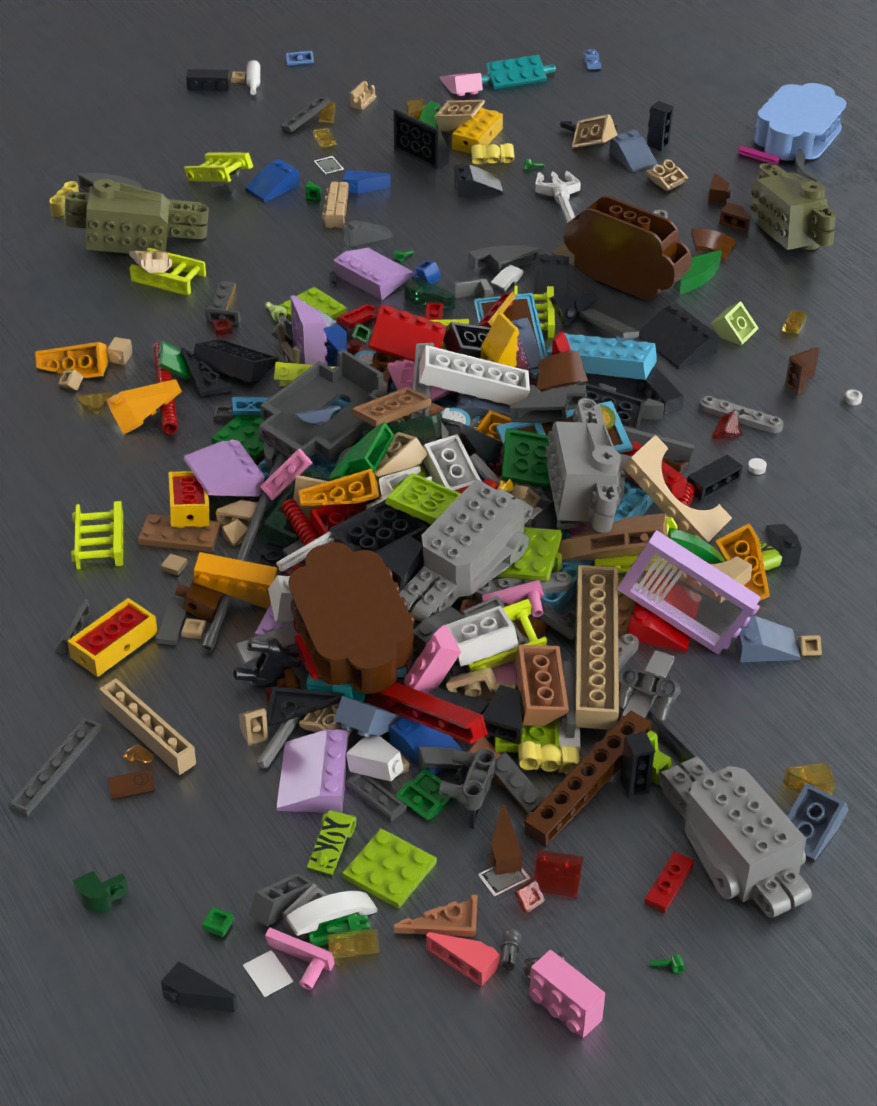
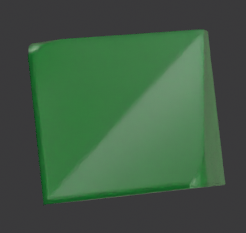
(313, 192)
(361, 333)

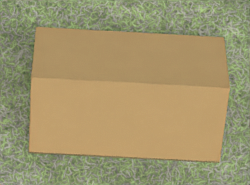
(593, 131)

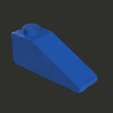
(365, 181)

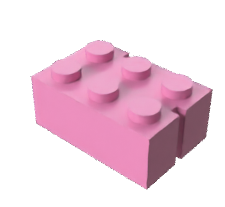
(566, 993)

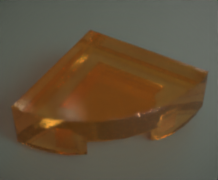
(139, 753)

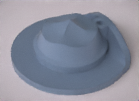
(317, 416)

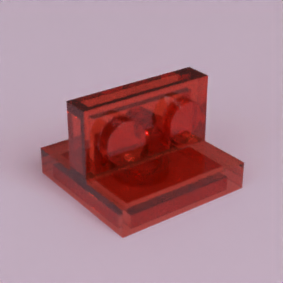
(558, 873)

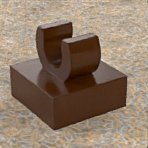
(290, 680)

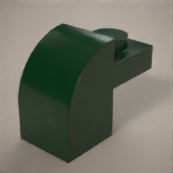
(97, 895)

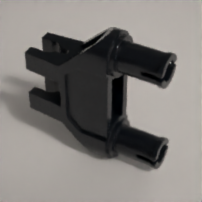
(270, 664)

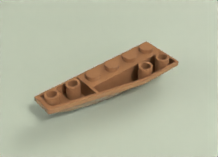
(625, 539)

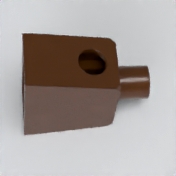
(199, 600)

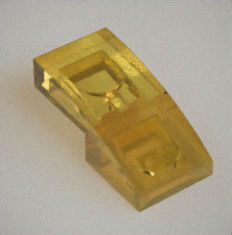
(324, 137)

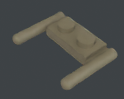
(288, 353)

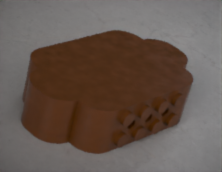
(627, 247)
(351, 617)

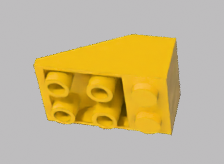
(501, 342)

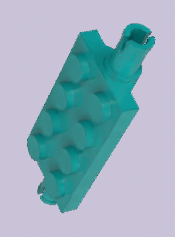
(516, 72)

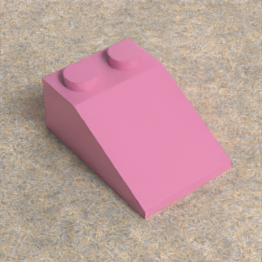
(463, 83)

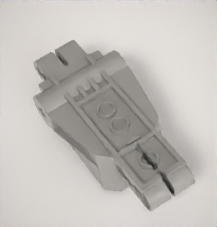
(584, 468)
(467, 548)
(739, 835)

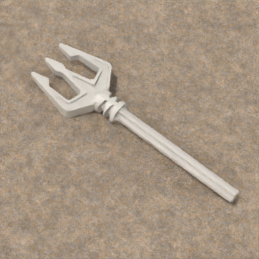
(559, 190)
(385, 489)

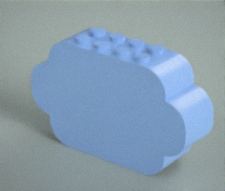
(799, 119)

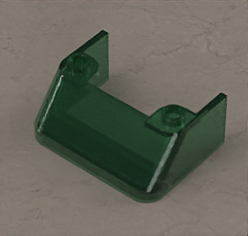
(275, 520)

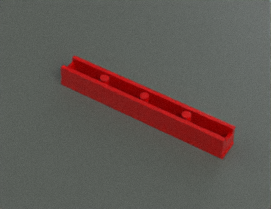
(431, 712)

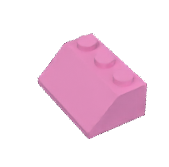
(433, 662)

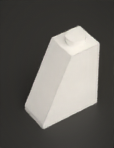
(375, 758)

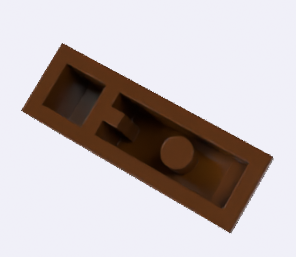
(505, 851)

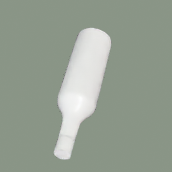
(253, 76)

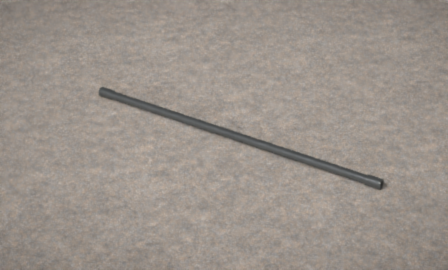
(211, 636)

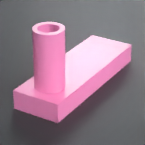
(286, 474)
(531, 591)
(317, 957)

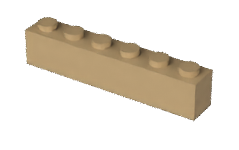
(148, 726)

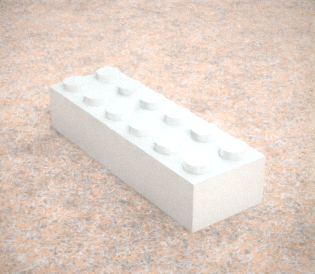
(473, 376)

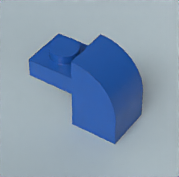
(428, 272)

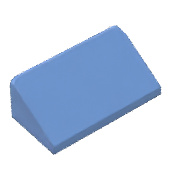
(299, 58)

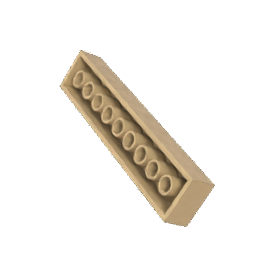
(596, 648)

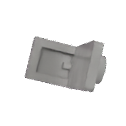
(473, 288)

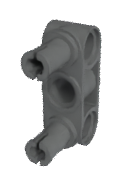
(650, 684)
(478, 778)

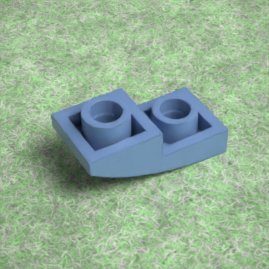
(592, 59)

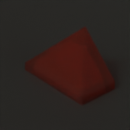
(728, 426)

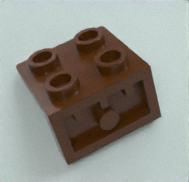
(800, 368)

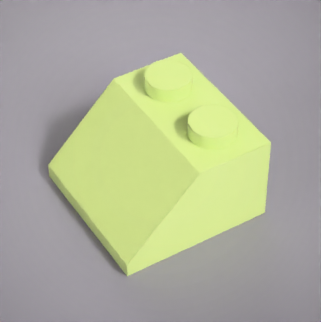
(735, 324)

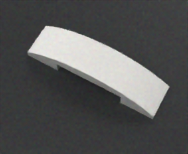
(329, 907)

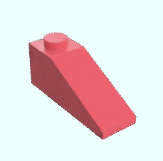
(465, 955)

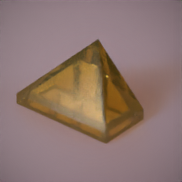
(95, 402)

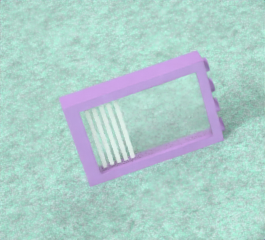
(689, 593)

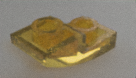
(327, 114)
(795, 322)
(354, 943)

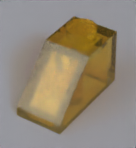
(414, 107)
(816, 775)

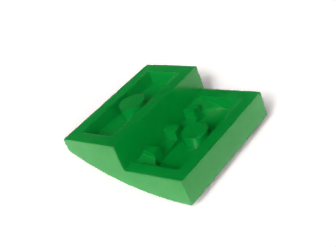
(172, 361)
(423, 795)

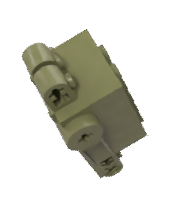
(792, 209)
(132, 217)

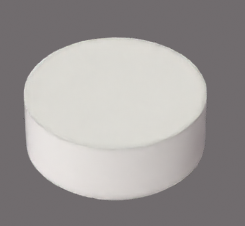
(853, 397)
(757, 466)

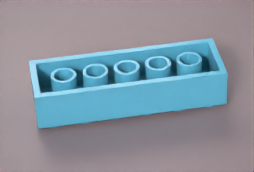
(613, 356)

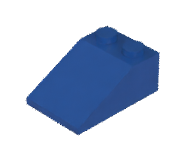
(274, 180)
(335, 342)
(409, 735)

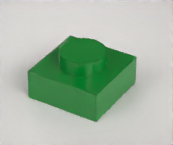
(218, 921)

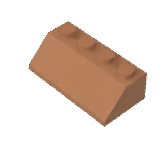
(540, 684)

